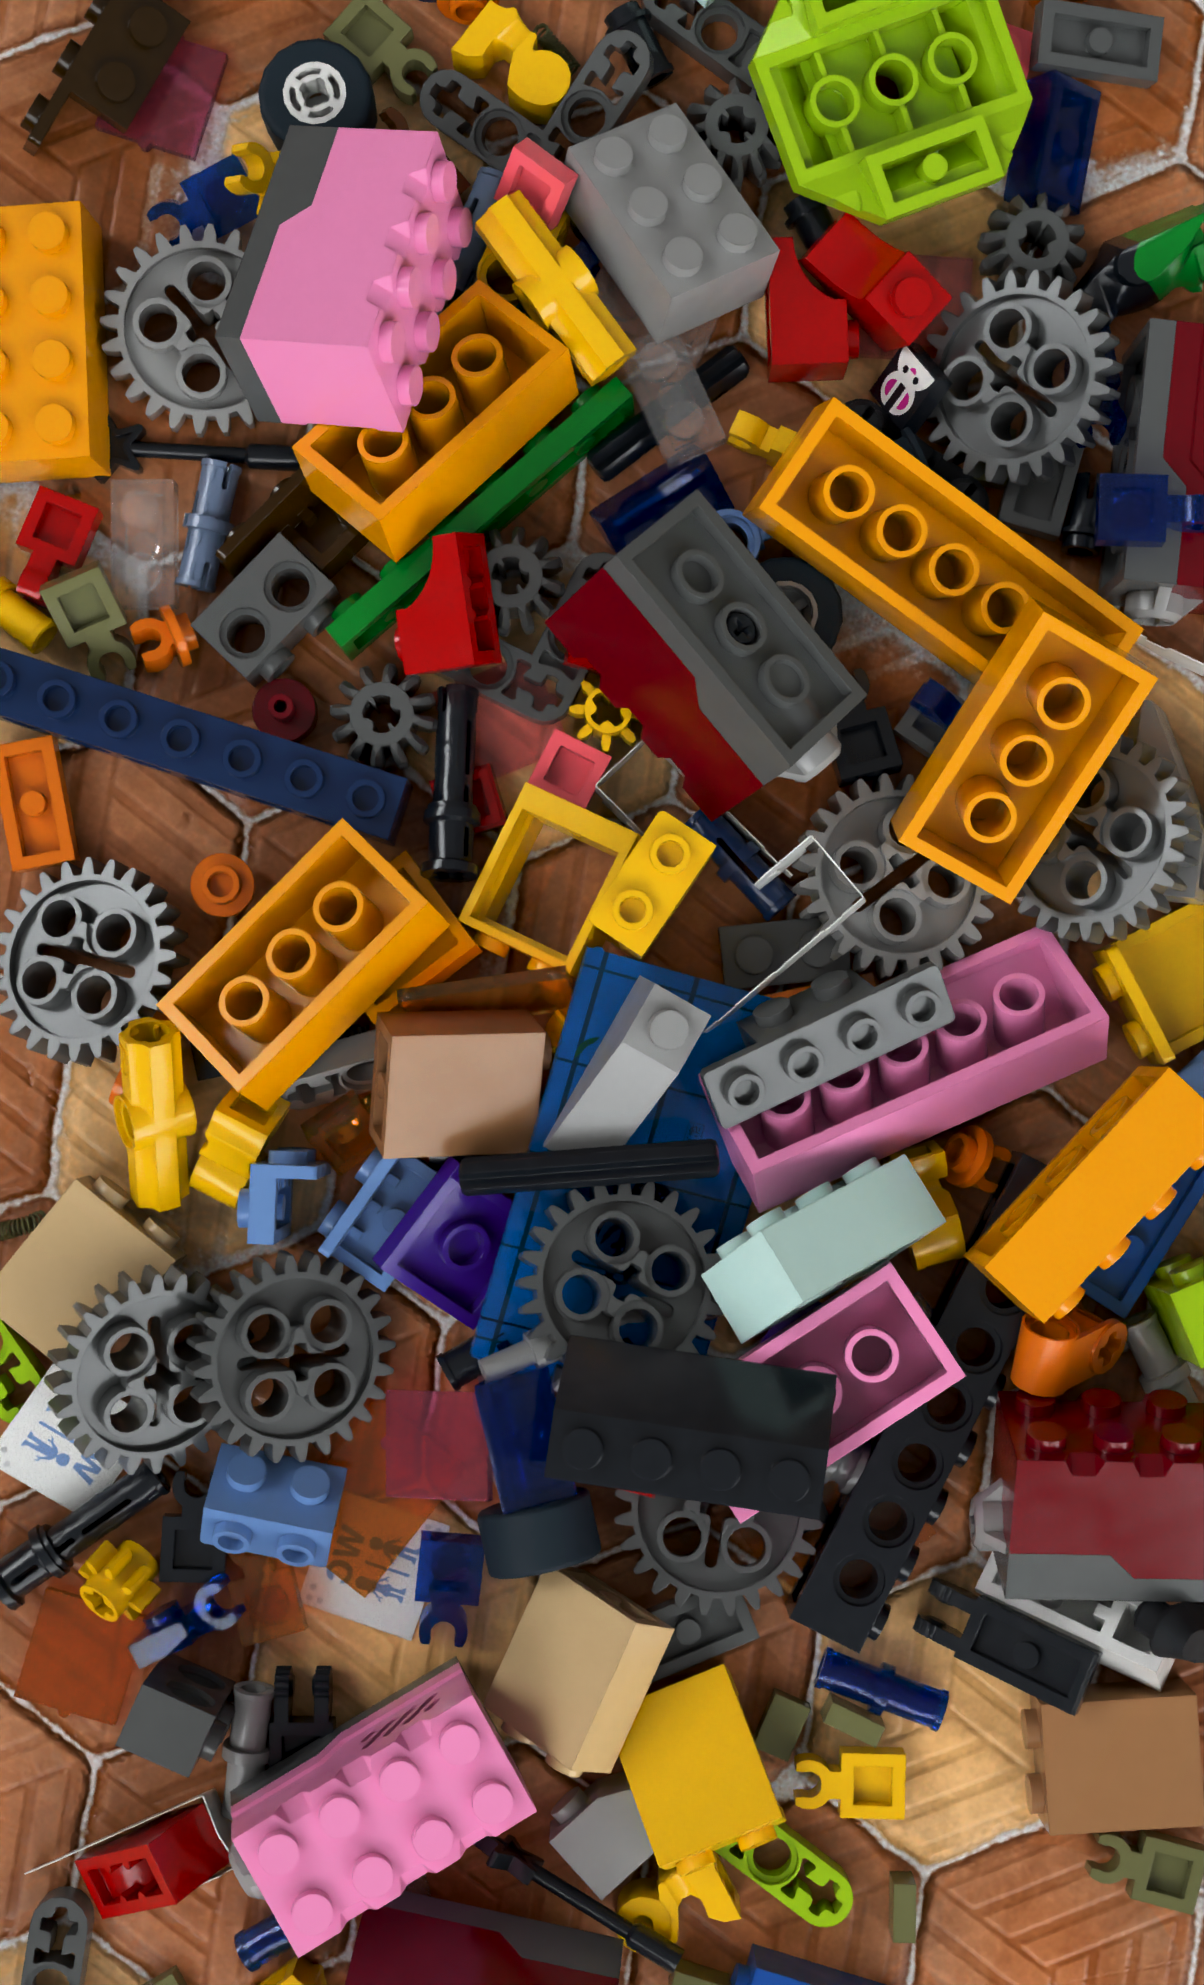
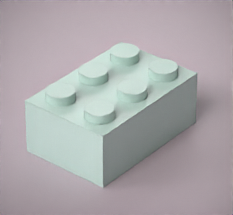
(820, 1244)

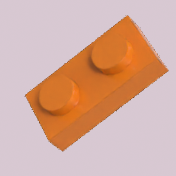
(36, 805)

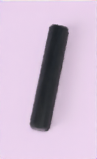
(635, 437)

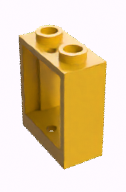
(529, 814)

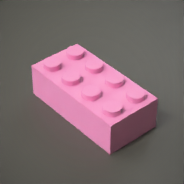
(877, 1346)

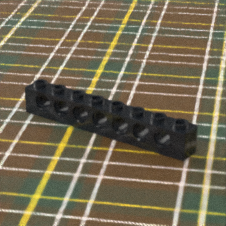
(860, 1612)

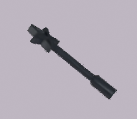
(127, 445)
(525, 1866)

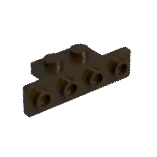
(112, 66)
(303, 520)

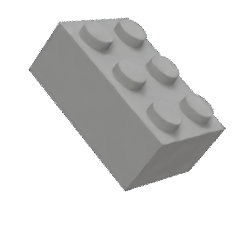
(668, 223)

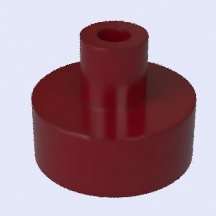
(298, 718)

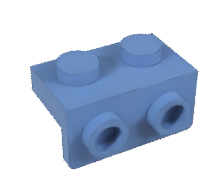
(267, 1202)
(361, 1228)
(272, 1507)

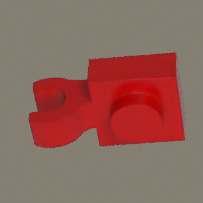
(56, 535)

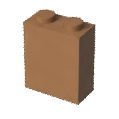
(456, 1082)
(1118, 1762)

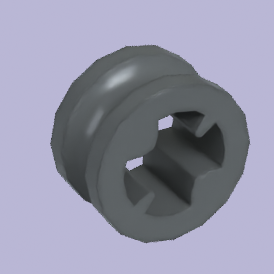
(849, 1468)

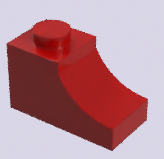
(882, 285)
(804, 327)
(454, 615)
(154, 1863)

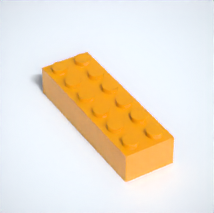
(914, 544)

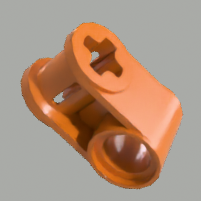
(1065, 1351)

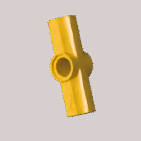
(555, 287)
(154, 1113)

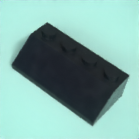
(692, 1426)

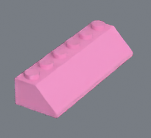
(1016, 1028)

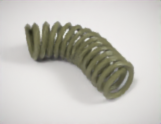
(550, 45)
(17, 1227)

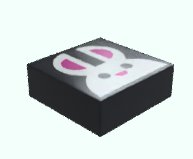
(910, 387)

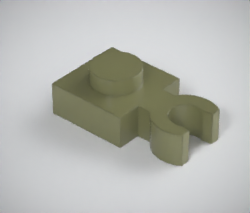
(380, 43)
(88, 612)
(1158, 1868)

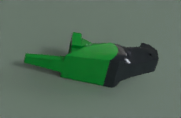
(1147, 264)

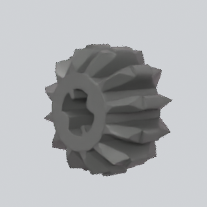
(738, 113)
(1037, 227)
(533, 572)
(403, 705)

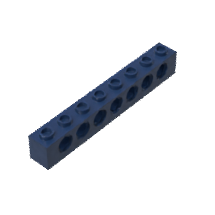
(201, 747)

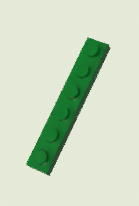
(498, 502)

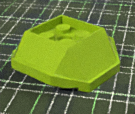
(878, 154)

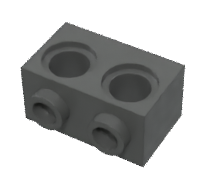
(254, 600)
(179, 1715)

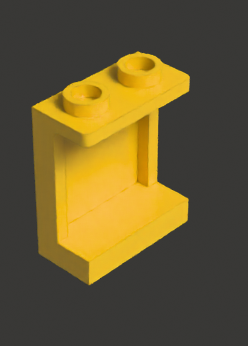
(651, 885)
(1158, 983)
(698, 1773)

